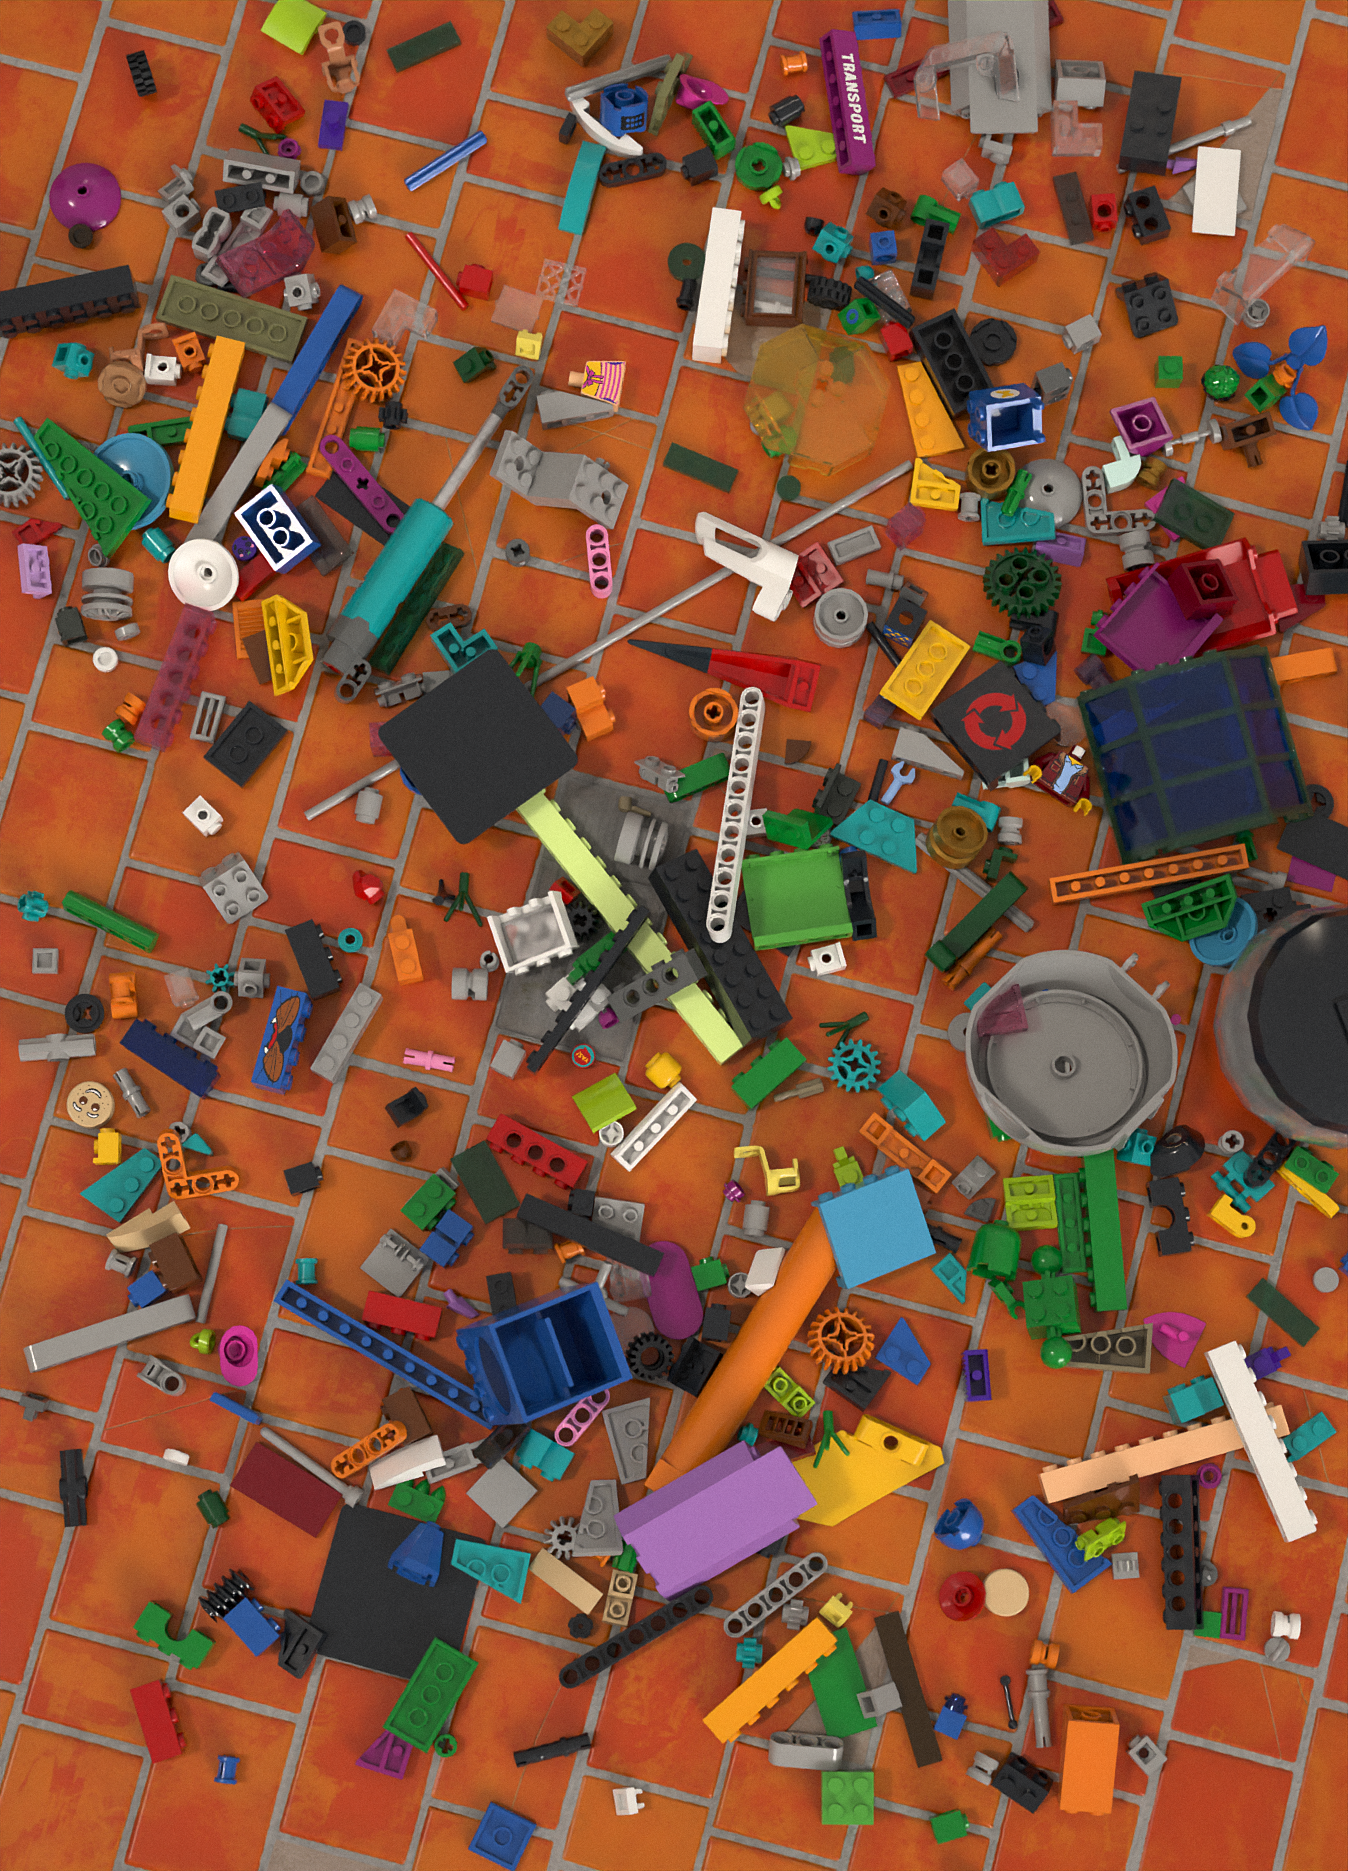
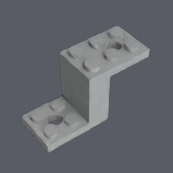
(559, 479)

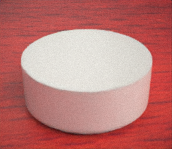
(105, 659)
(176, 1457)

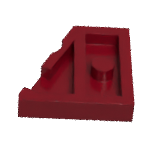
(1306, 606)

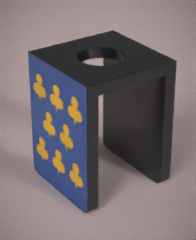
(903, 633)

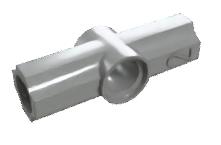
(57, 1047)

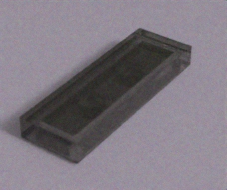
(1073, 208)

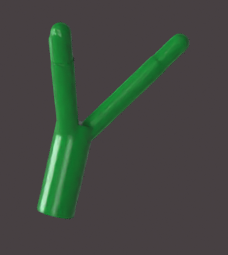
(828, 1433)

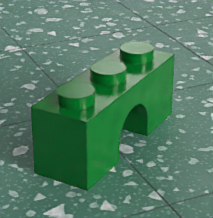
(154, 1626)

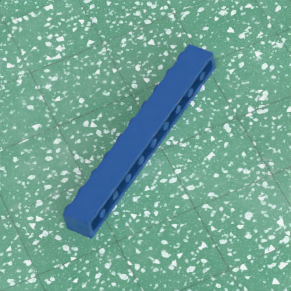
(382, 1351)

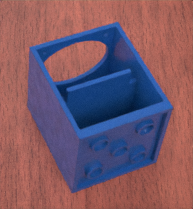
(543, 1354)

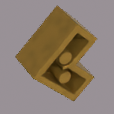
(582, 39)

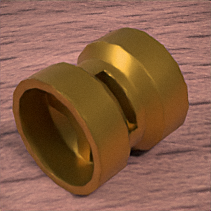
(1151, 473)

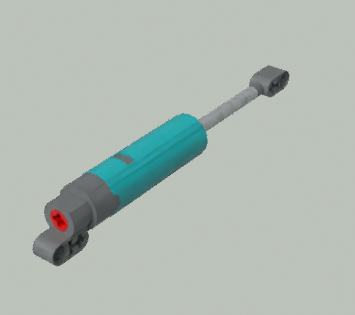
(405, 558)

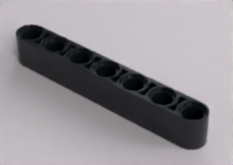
(623, 1637)

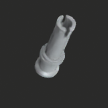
(1039, 1693)

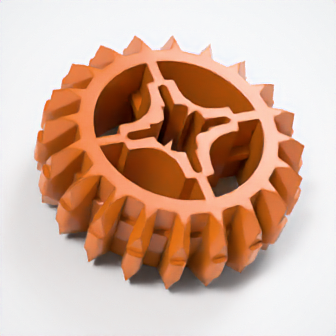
(375, 379)
(859, 1336)

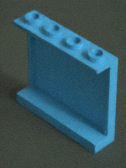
(874, 1226)

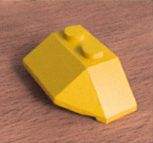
(286, 642)

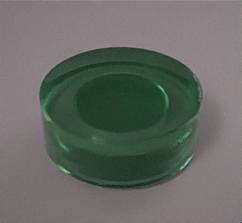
(788, 488)

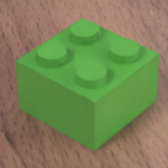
(847, 1797)

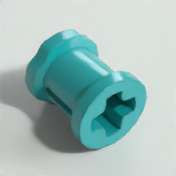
(306, 1271)

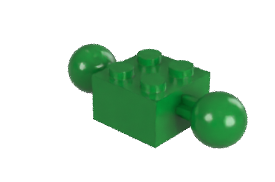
(1051, 1307)

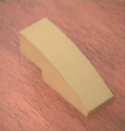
(148, 1228)
(565, 1581)

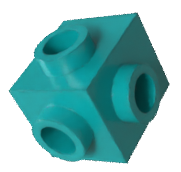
(833, 243)
(73, 360)
(1138, 1148)

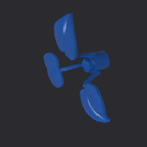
(1307, 347)

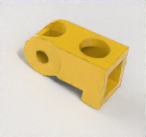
(1230, 1219)

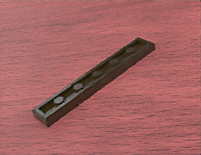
(910, 1693)

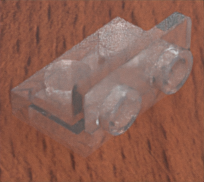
(627, 1283)

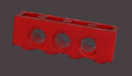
(506, 1127)

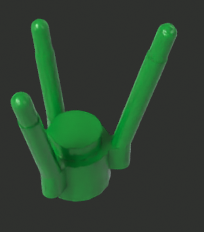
(528, 658)

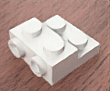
(561, 993)

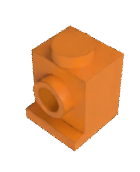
(185, 344)

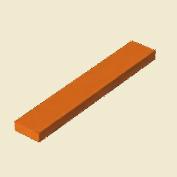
(335, 417)

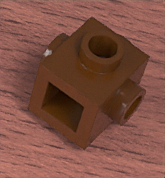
(887, 208)

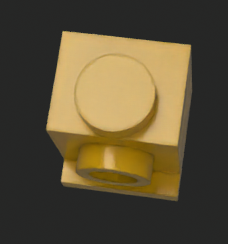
(108, 1147)

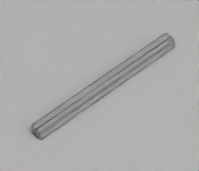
(982, 889)

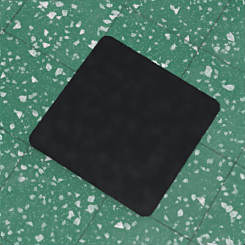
(477, 746)
(374, 1612)

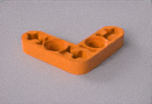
(182, 1176)

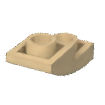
(619, 1598)

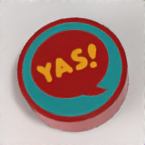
(583, 1056)

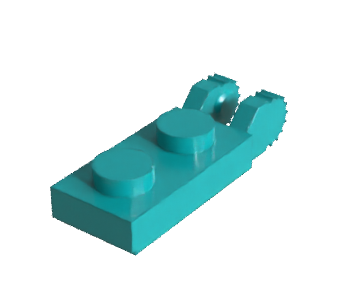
(1308, 1436)

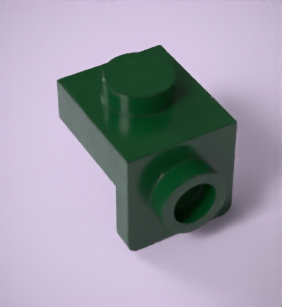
(474, 363)
(992, 866)

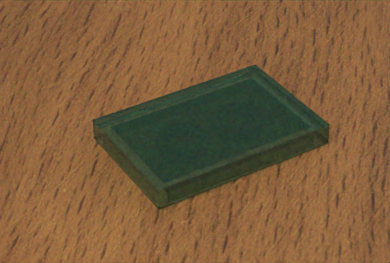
(1193, 515)

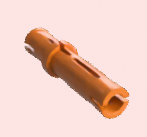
(971, 959)

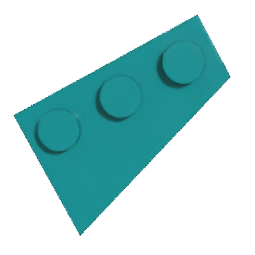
(1023, 526)
(493, 1565)

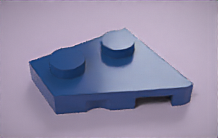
(1039, 679)
(903, 1353)

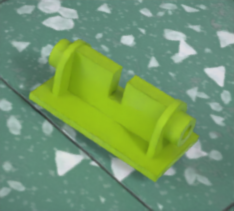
(1110, 1533)

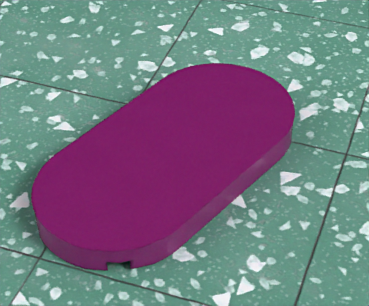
(674, 1294)

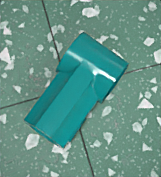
(988, 811)

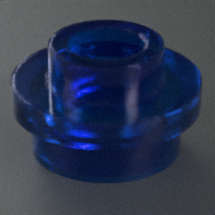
(956, 1703)

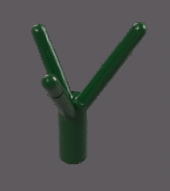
(257, 135)
(461, 897)
(845, 1025)

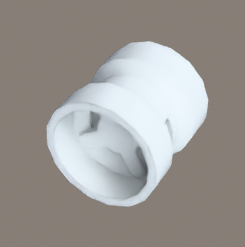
(609, 1132)
(1285, 1625)

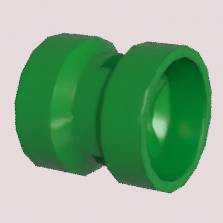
(118, 735)

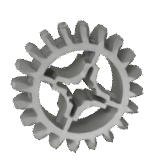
(17, 468)

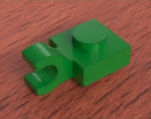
(1003, 1292)

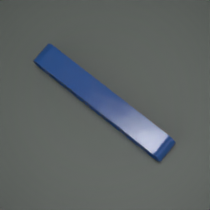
(317, 351)

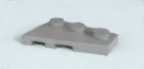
(628, 1437)
(597, 1528)

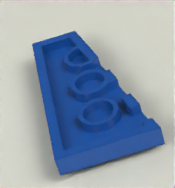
(1058, 1545)

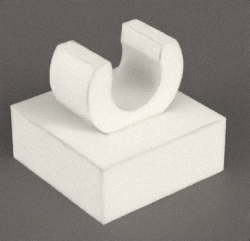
(626, 1800)

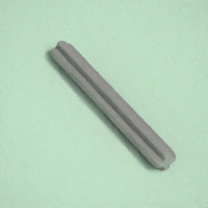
(618, 77)

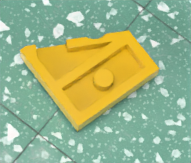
(932, 489)

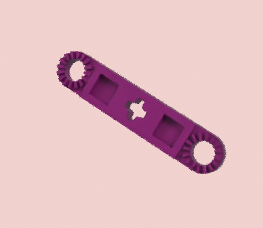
(350, 471)

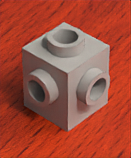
(301, 291)
(252, 978)

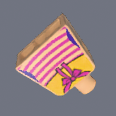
(601, 381)

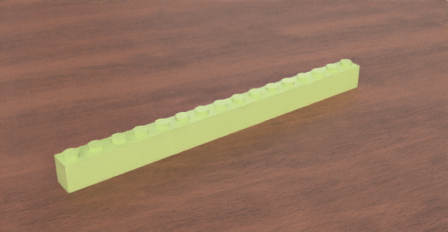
(614, 908)

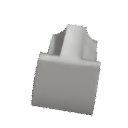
(206, 1011)

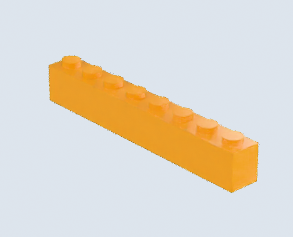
(207, 429)

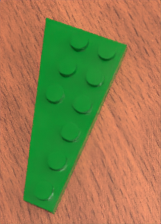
(97, 491)

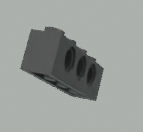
(688, 969)

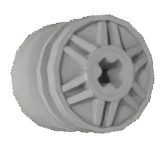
(107, 594)
(641, 841)

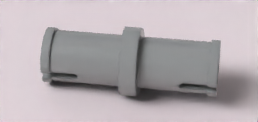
(132, 1093)

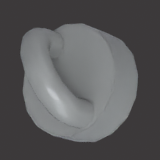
(1276, 1649)

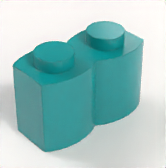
(996, 204)
(247, 410)
(545, 1455)

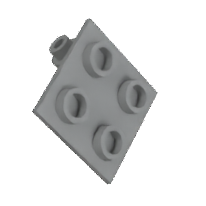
(619, 1216)
(394, 1263)

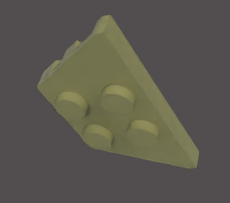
(667, 89)

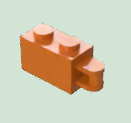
(405, 952)

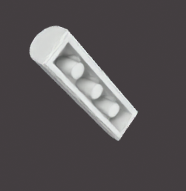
(653, 1126)

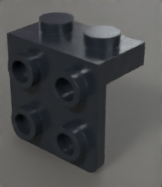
(1148, 304)

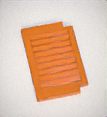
(247, 621)

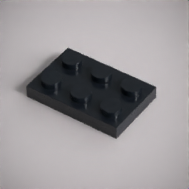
(245, 744)

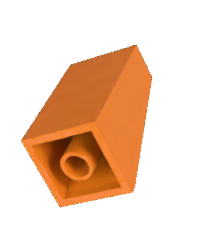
(1087, 1759)

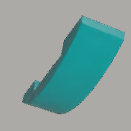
(581, 187)

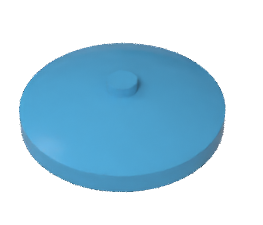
(143, 465)

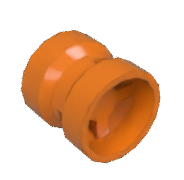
(130, 709)
(1038, 1652)

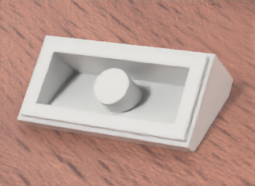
(764, 1270)

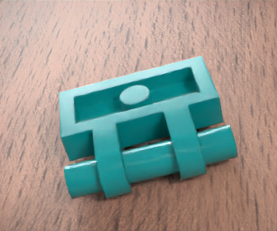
(1236, 1167)

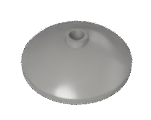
(1065, 494)

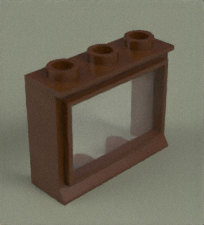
(774, 288)

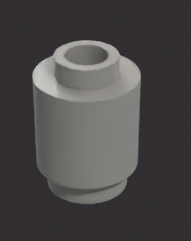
(295, 202)
(368, 805)
(756, 1219)

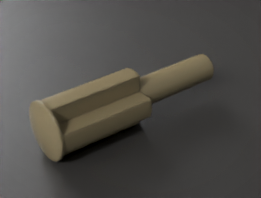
(802, 1090)

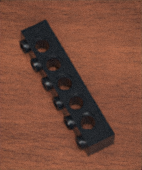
(1191, 1563)

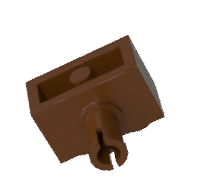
(1246, 434)

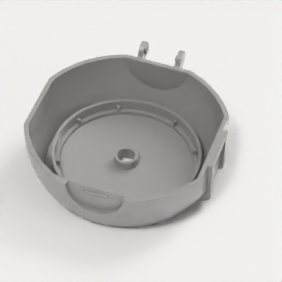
(1099, 1024)

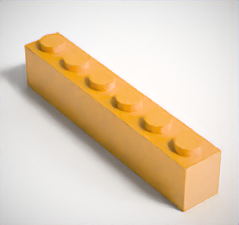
(770, 1679)

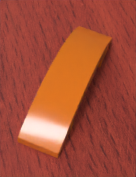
(904, 1153)

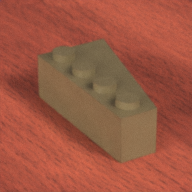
(1113, 1350)

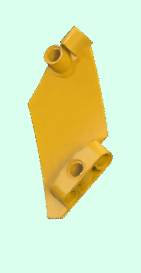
(869, 1473)

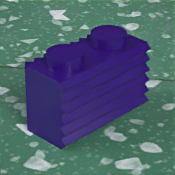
(976, 1375)

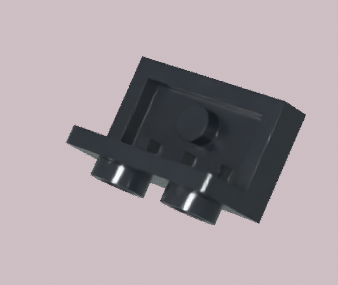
(694, 1366)
(1022, 1782)

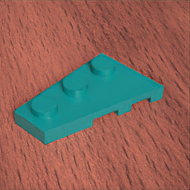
(124, 1185)

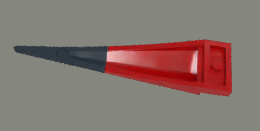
(779, 677)

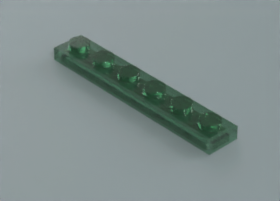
(416, 608)

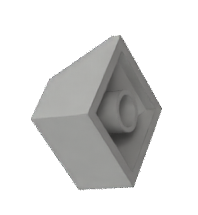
(1080, 82)

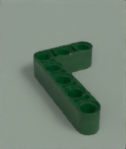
(976, 923)

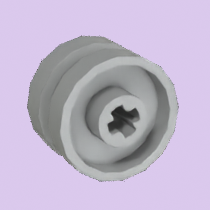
(847, 605)

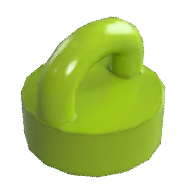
(772, 197)
(206, 1341)

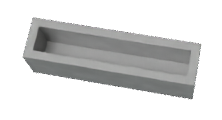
(346, 1033)

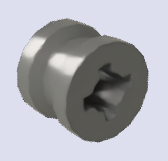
(517, 558)

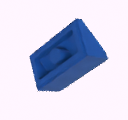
(877, 24)

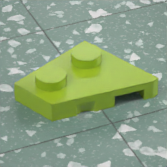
(811, 146)

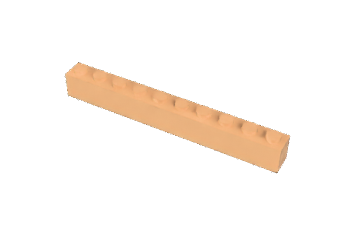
(1147, 1457)

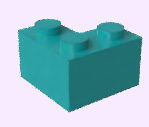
(458, 652)
(911, 1105)
(1192, 1401)

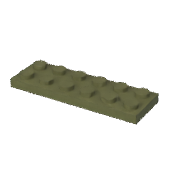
(227, 315)

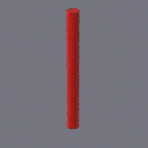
(437, 271)

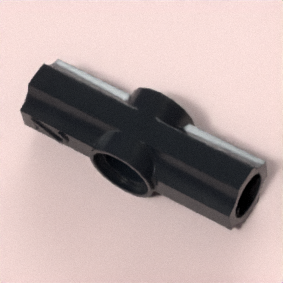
(73, 1487)

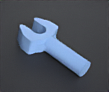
(898, 781)

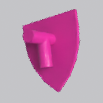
(1175, 1335)

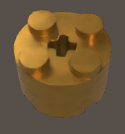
(987, 485)

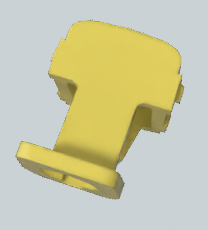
(775, 1177)

